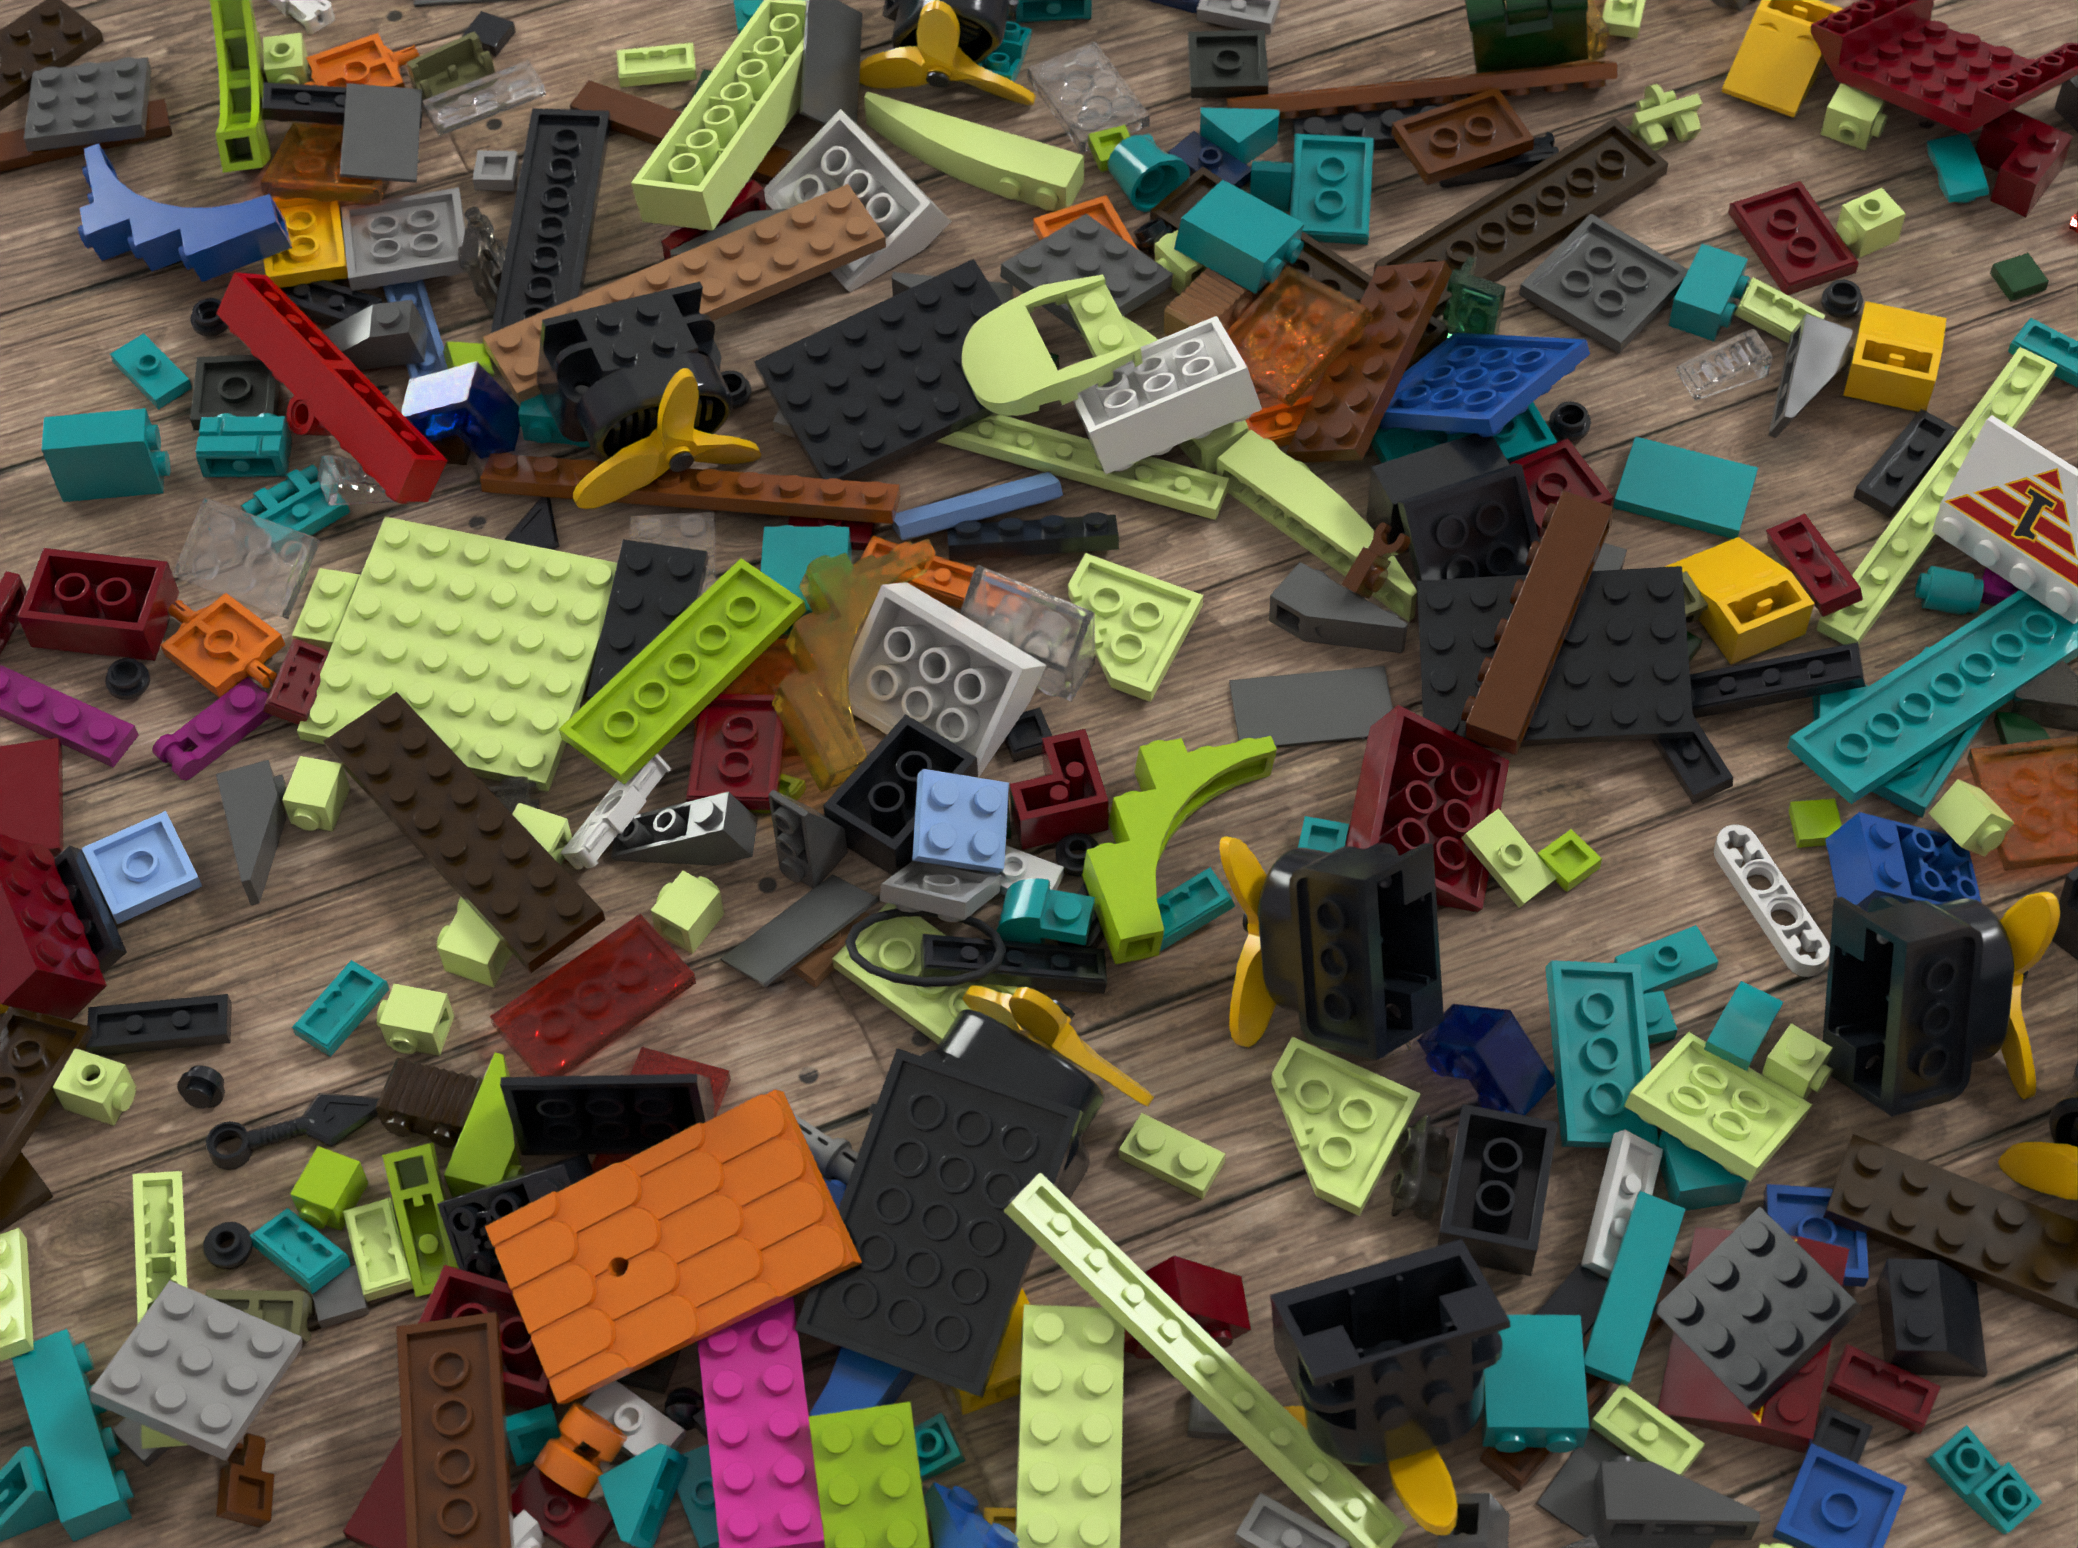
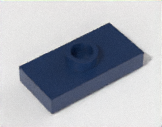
(1200, 152)

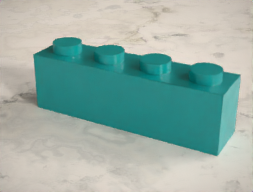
(72, 1437)

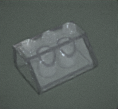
(1036, 624)

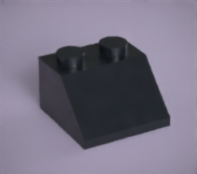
(1930, 1319)

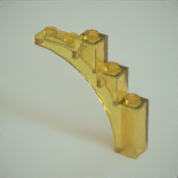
(816, 699)

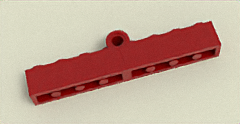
(330, 390)

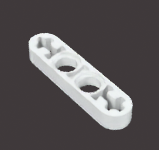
(1778, 897)

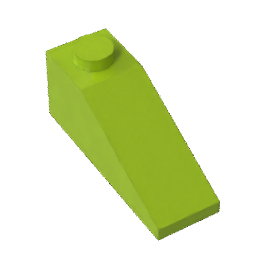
(487, 1143)
(415, 1192)

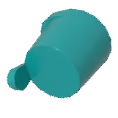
(1146, 171)

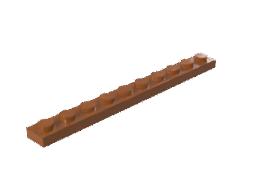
(1439, 89)
(704, 489)

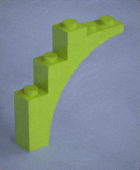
(240, 59)
(1142, 824)

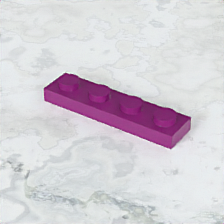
(64, 718)

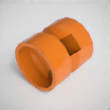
(570, 1465)

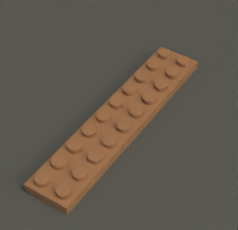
(731, 269)

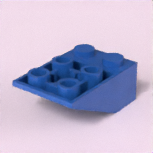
(1900, 861)

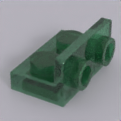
(1474, 302)

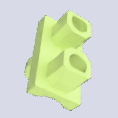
(1663, 111)

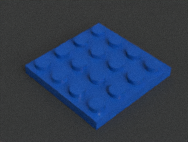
(1480, 382)

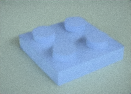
(960, 821)
(141, 867)

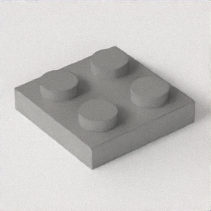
(940, 890)

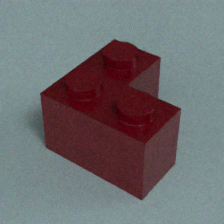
(2026, 157)
(1063, 800)
(1206, 1294)

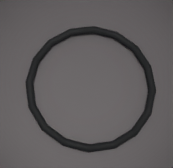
(921, 981)

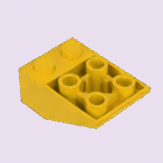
(1779, 55)
(1895, 357)
(1748, 599)

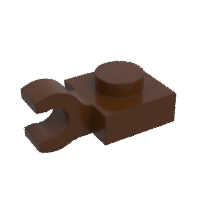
(1371, 565)
(245, 1489)

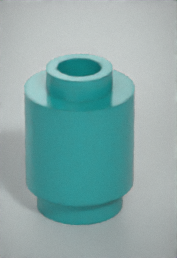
(1949, 591)

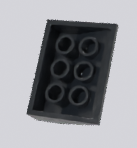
(604, 1111)

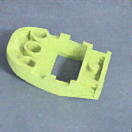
(1011, 364)

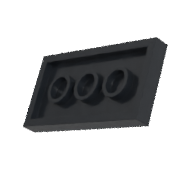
(647, 595)

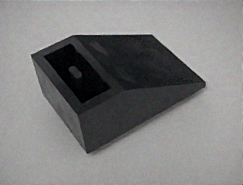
(470, 1212)

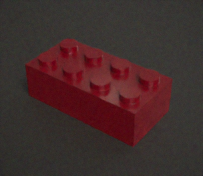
(42, 941)

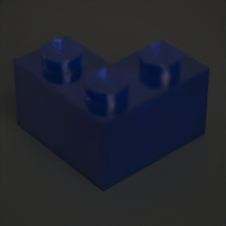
(465, 404)
(1490, 1053)

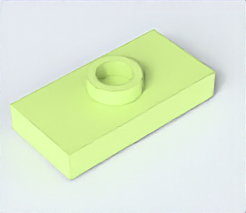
(656, 65)
(1772, 309)
(1508, 858)
(378, 1249)

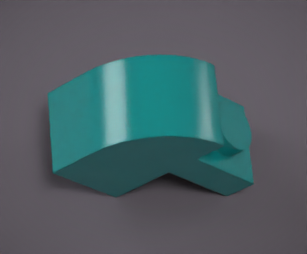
(1036, 913)

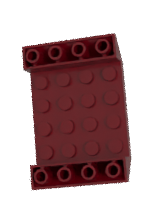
(1932, 69)

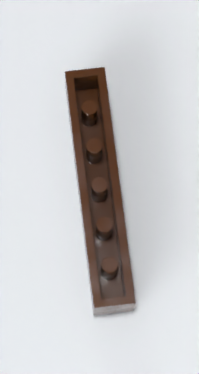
(1538, 622)

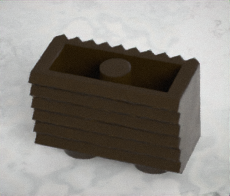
(427, 1101)

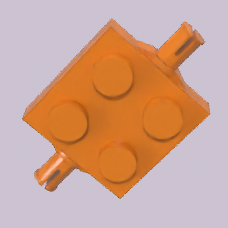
(360, 62)
(222, 644)

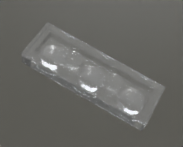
(483, 98)

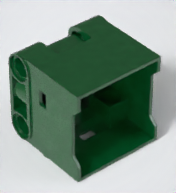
(1526, 33)

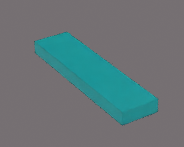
(1632, 1289)

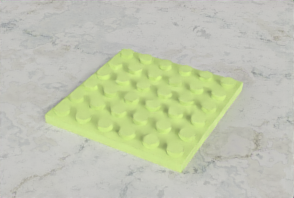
(476, 638)

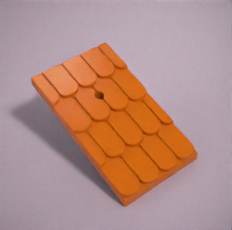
(671, 1245)

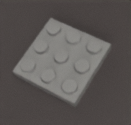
(403, 239)
(196, 1370)

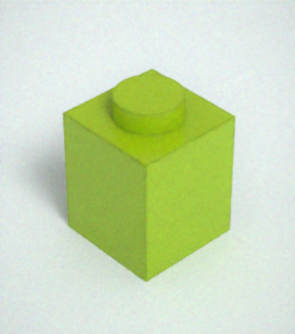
(328, 1188)

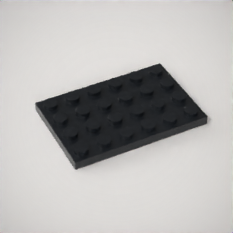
(883, 376)
(1615, 675)
(932, 1221)

